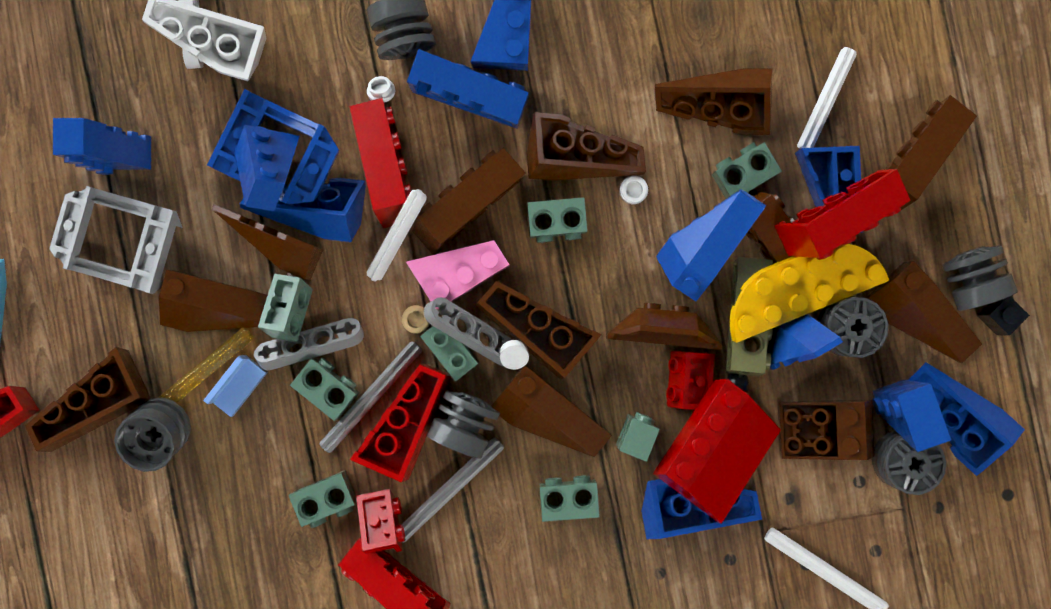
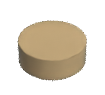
(414, 319)

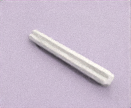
(824, 570)

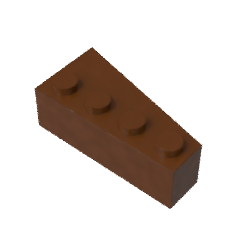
(931, 145)
(467, 199)
(764, 230)
(547, 334)
(98, 398)

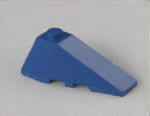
(800, 341)
(975, 425)
(671, 514)

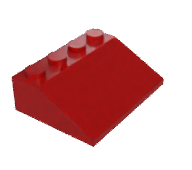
(718, 449)

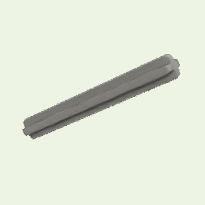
(370, 397)
(451, 488)

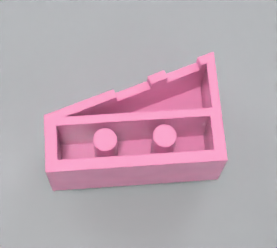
(458, 270)

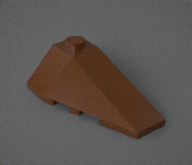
(729, 99)
(571, 151)
(283, 250)
(205, 304)
(924, 313)
(545, 412)

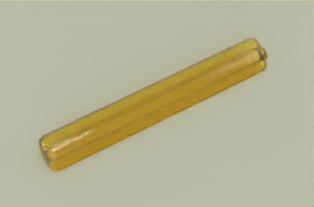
(208, 365)

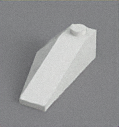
(216, 39)

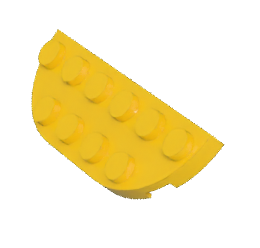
(801, 287)

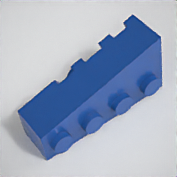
(467, 89)
(100, 146)

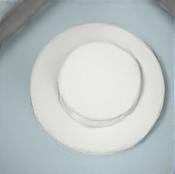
(380, 88)

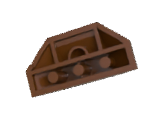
(665, 327)

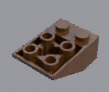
(827, 430)

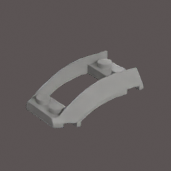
(151, 251)

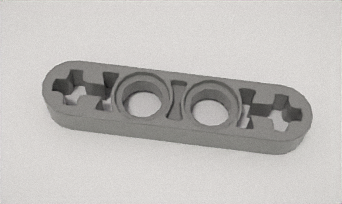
(474, 327)
(309, 347)

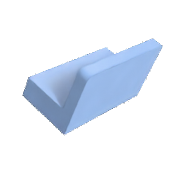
(236, 385)

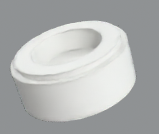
(633, 190)
(514, 354)

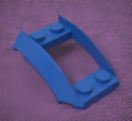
(314, 164)

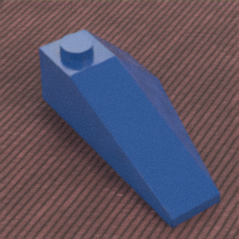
(331, 216)
(702, 248)

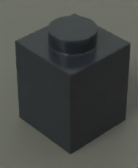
(1003, 316)

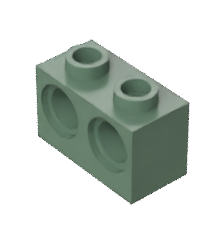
(748, 176)
(555, 211)
(285, 307)
(450, 352)
(321, 395)
(637, 436)
(321, 494)
(569, 507)

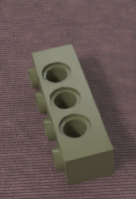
(738, 358)

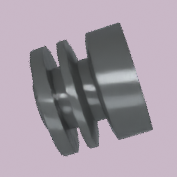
(400, 28)
(979, 277)
(852, 311)
(463, 424)
(152, 434)
(893, 461)

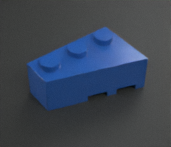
(505, 37)
(264, 164)
(829, 170)
(912, 413)

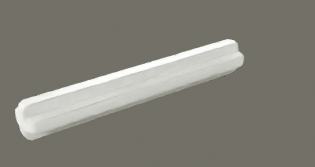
(827, 98)
(396, 234)

